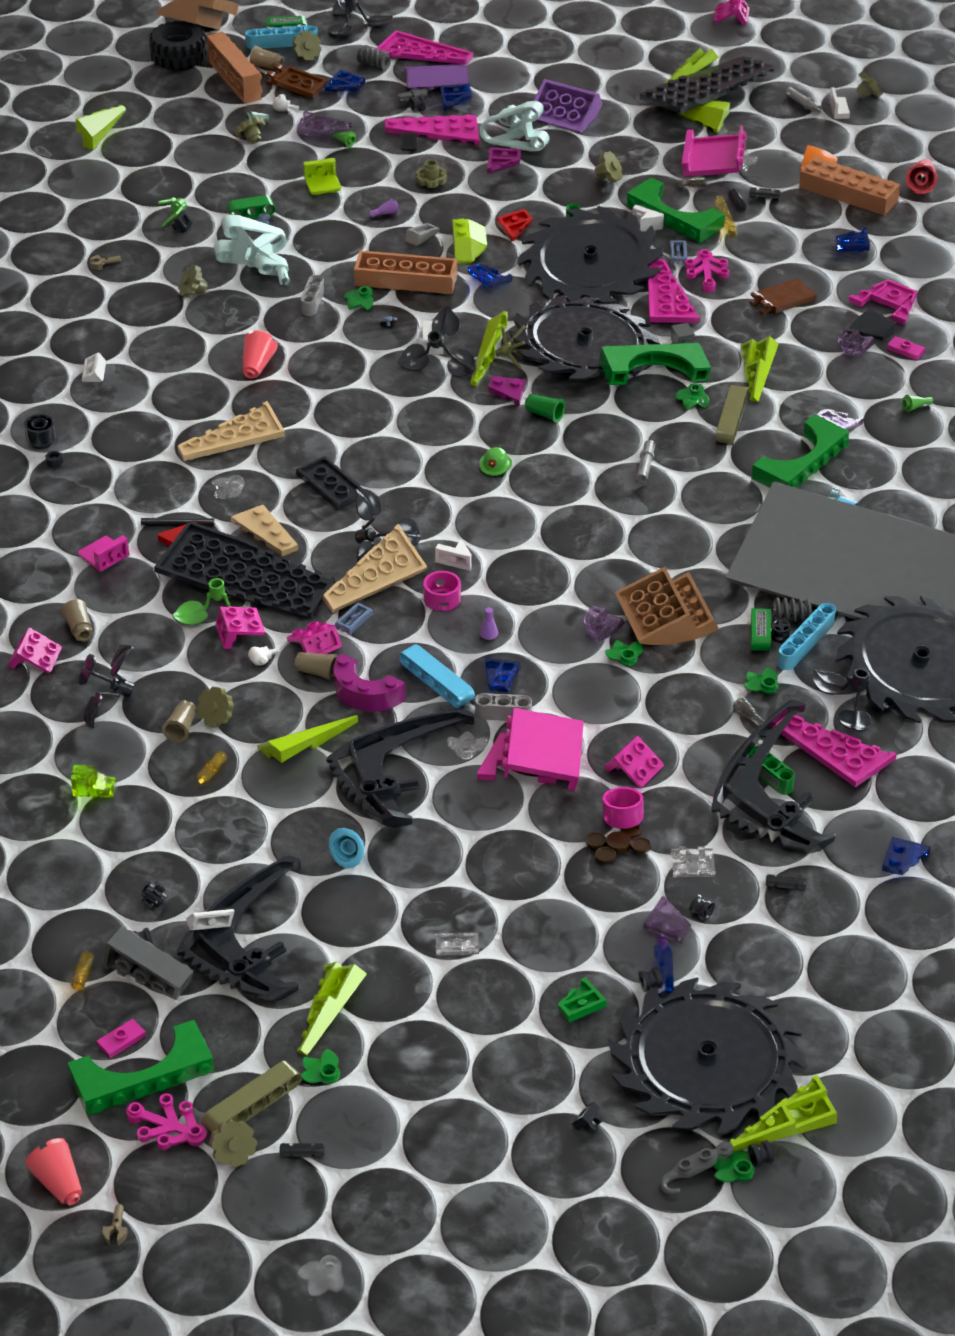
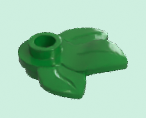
(360, 296)
(692, 398)
(625, 654)
(766, 682)
(322, 1069)
(731, 1167)

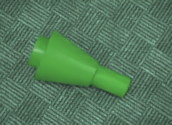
(346, 138)
(912, 402)

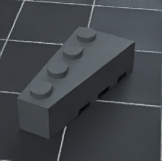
(146, 963)

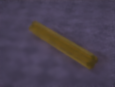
(729, 223)

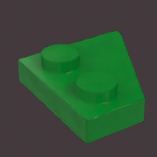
(581, 1001)

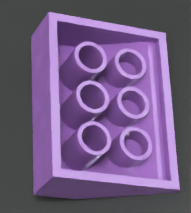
(435, 76)
(567, 106)

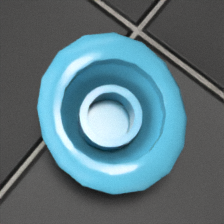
(346, 848)

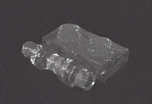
(693, 862)

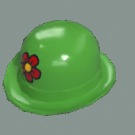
(495, 462)

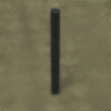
(177, 521)

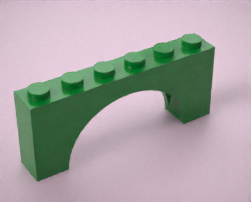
(693, 225)
(685, 357)
(827, 442)
(103, 1089)

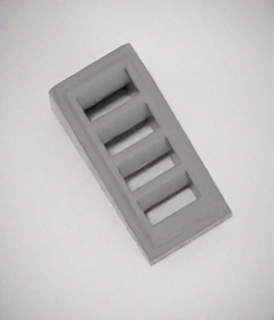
(420, 234)

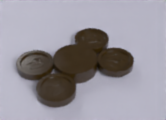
(617, 843)

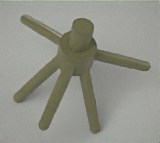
(508, 348)

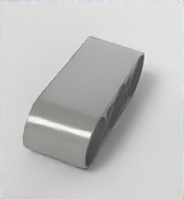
(312, 295)
(499, 706)

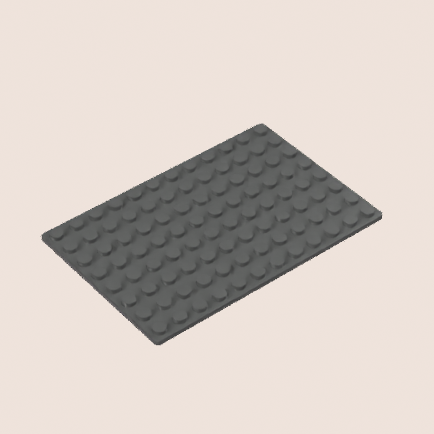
(842, 554)

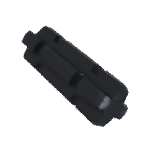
(764, 193)
(737, 199)
(786, 882)
(302, 1149)

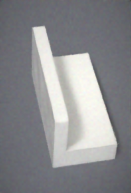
(838, 106)

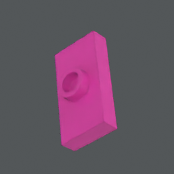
(906, 348)
(121, 1038)

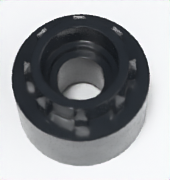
(40, 430)

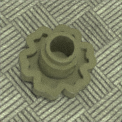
(306, 46)
(868, 86)
(250, 129)
(609, 167)
(431, 174)
(192, 282)
(215, 706)
(233, 1143)

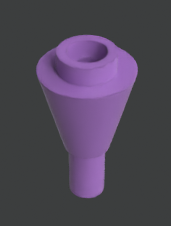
(389, 207)
(488, 630)

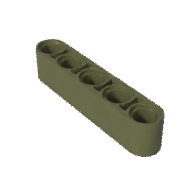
(731, 414)
(254, 1096)

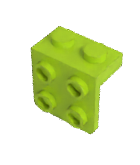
(321, 176)

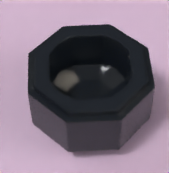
(54, 458)

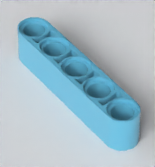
(275, 36)
(806, 636)
(436, 676)

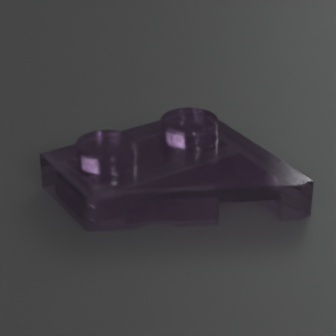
(841, 419)
(667, 921)

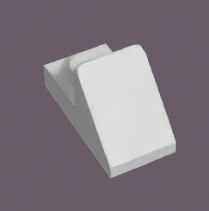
(648, 217)
(455, 557)

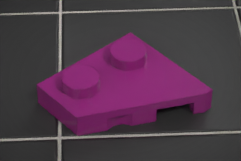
(503, 158)
(507, 388)

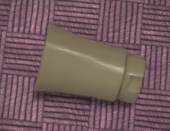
(266, 59)
(77, 619)
(316, 664)
(180, 721)

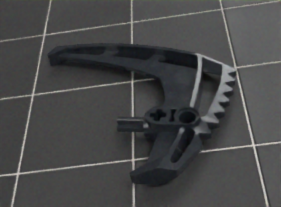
(367, 760)
(755, 802)
(244, 968)

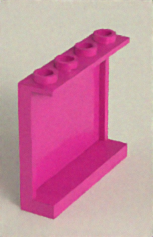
(713, 154)
(543, 745)

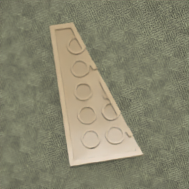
(237, 432)
(379, 569)

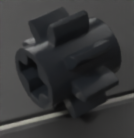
(153, 894)

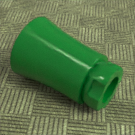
(545, 406)

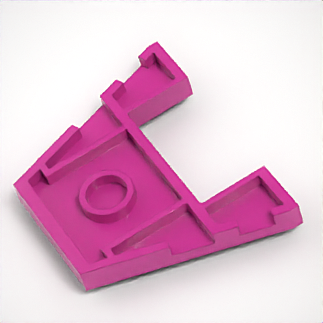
(890, 294)
(494, 758)

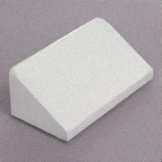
(94, 368)
(210, 919)

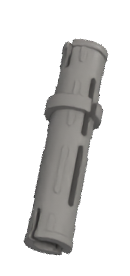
(808, 103)
(646, 457)

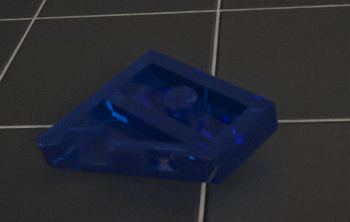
(345, 81)
(455, 94)
(853, 241)
(488, 276)
(501, 673)
(903, 855)
(665, 961)

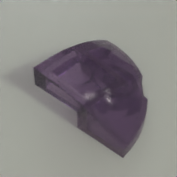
(853, 343)
(601, 624)

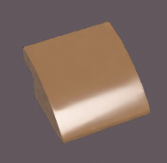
(200, 12)
(666, 609)

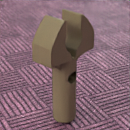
(97, 262)
(116, 1227)

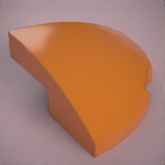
(812, 152)

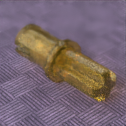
(212, 767)
(82, 971)

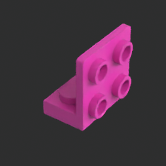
(730, 8)
(105, 552)
(237, 621)
(316, 638)
(35, 650)
(636, 761)

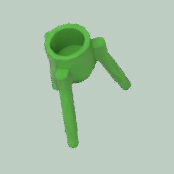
(177, 206)

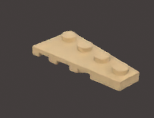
(266, 528)

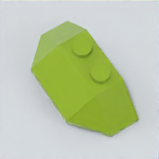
(468, 240)

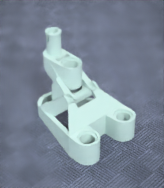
(518, 127)
(260, 252)

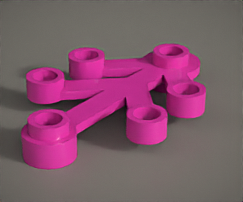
(705, 257)
(137, 1114)

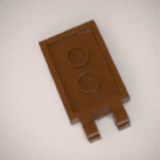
(296, 80)
(783, 296)

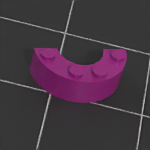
(365, 694)

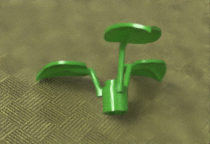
(194, 612)

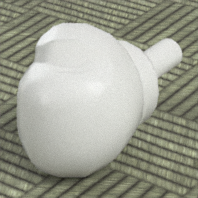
(282, 105)
(261, 655)

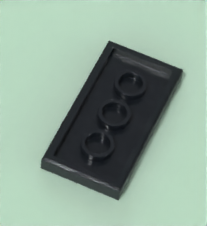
(329, 482)

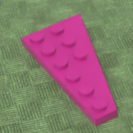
(417, 48)
(438, 127)
(668, 298)
(837, 750)

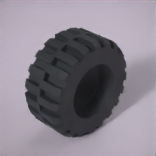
(178, 45)

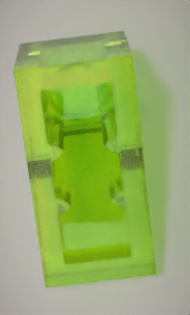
(90, 783)

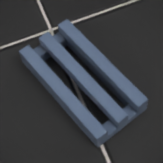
(678, 258)
(356, 619)

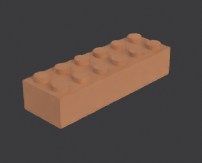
(234, 67)
(849, 185)
(405, 272)

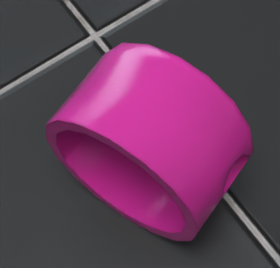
(433, 593)
(623, 807)

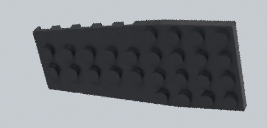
(706, 85)
(247, 572)

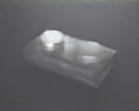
(457, 943)

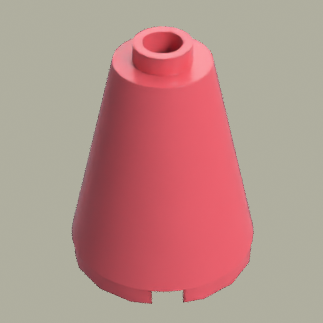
(922, 177)
(257, 352)
(56, 1170)

